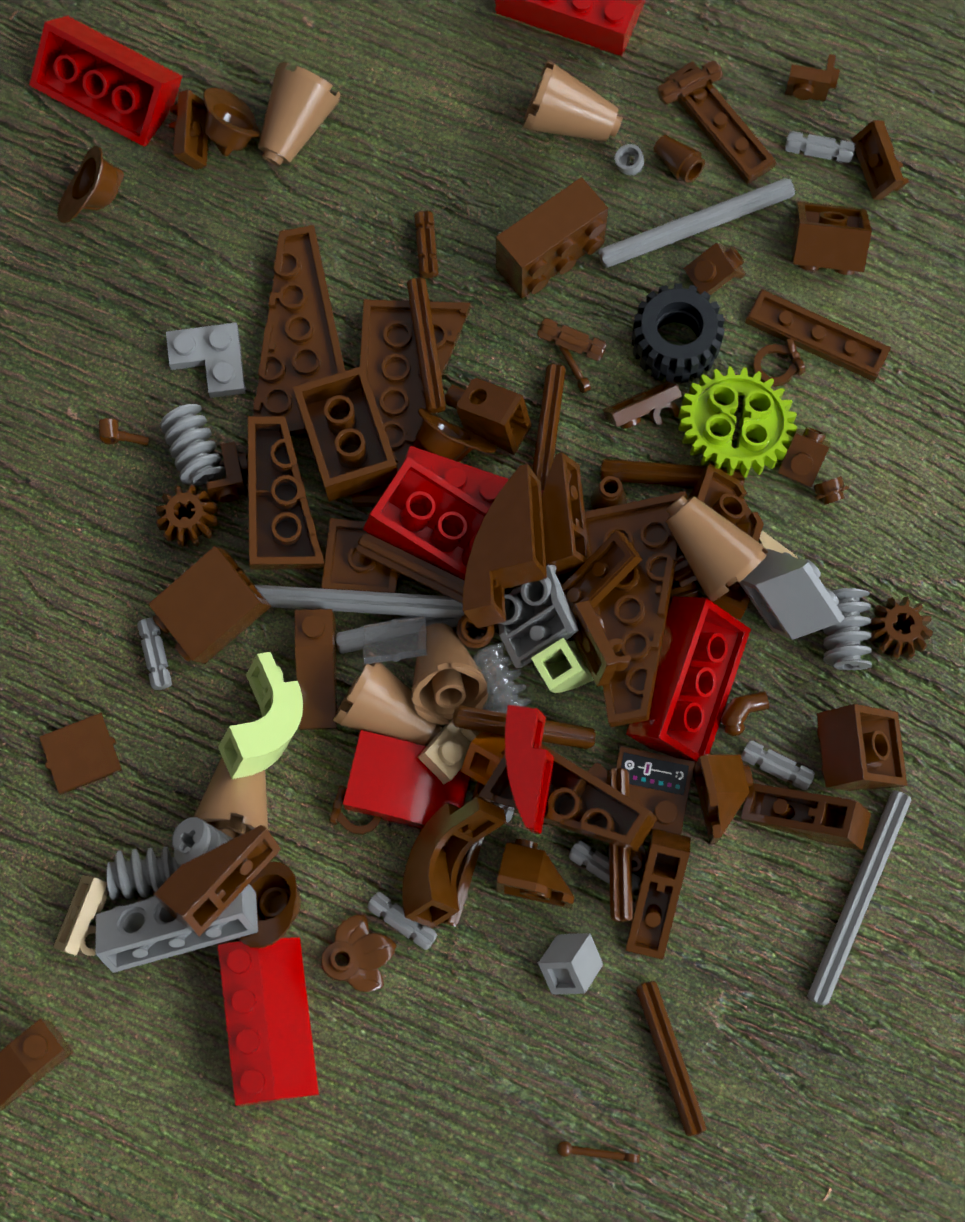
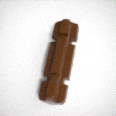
(690, 82)
(426, 244)
(571, 339)

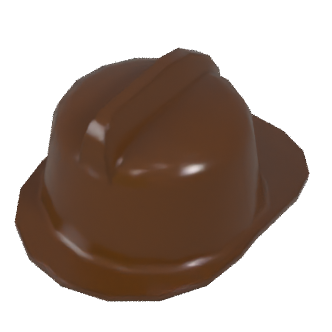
(228, 121)
(91, 187)
(448, 439)
(276, 904)

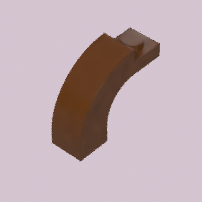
(435, 858)

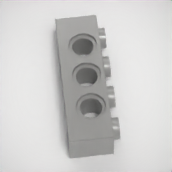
(149, 933)

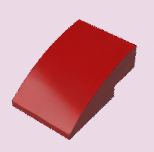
(396, 784)

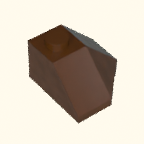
(726, 497)
(721, 790)
(532, 875)

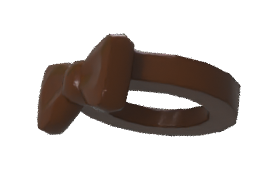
(787, 349)
(337, 816)

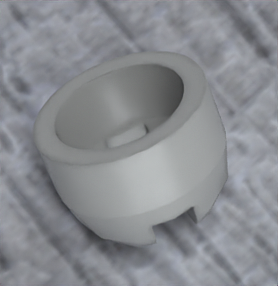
(622, 159)

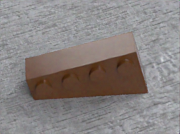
(279, 513)
(580, 804)

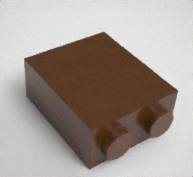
(208, 606)

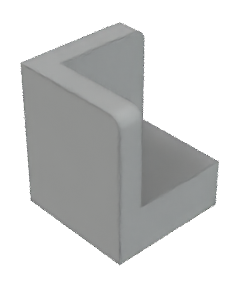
(570, 963)

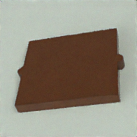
(80, 753)

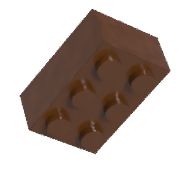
(551, 238)
(346, 433)

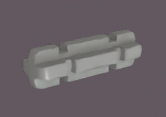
(819, 146)
(154, 654)
(777, 765)
(596, 862)
(394, 916)

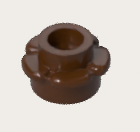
(830, 490)

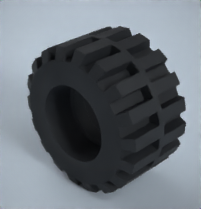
(682, 307)

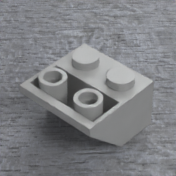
(791, 595)

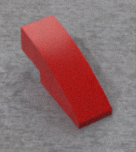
(528, 764)

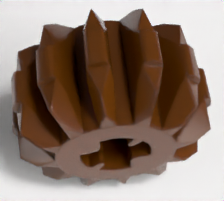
(185, 528)
(907, 616)

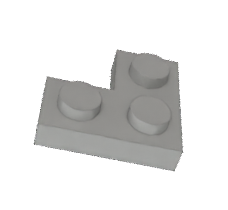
(211, 347)

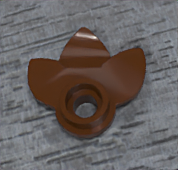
(363, 952)

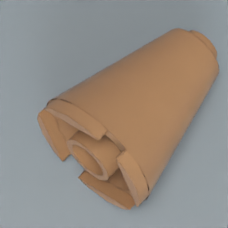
(569, 108)
(294, 112)
(712, 545)
(446, 677)
(384, 706)
(234, 804)

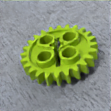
(770, 427)

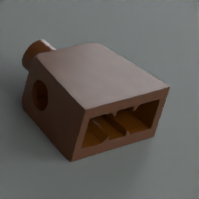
(491, 413)

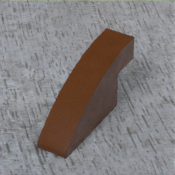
(506, 549)

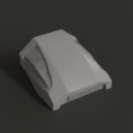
(536, 618)

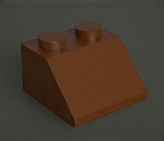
(831, 238)
(861, 748)

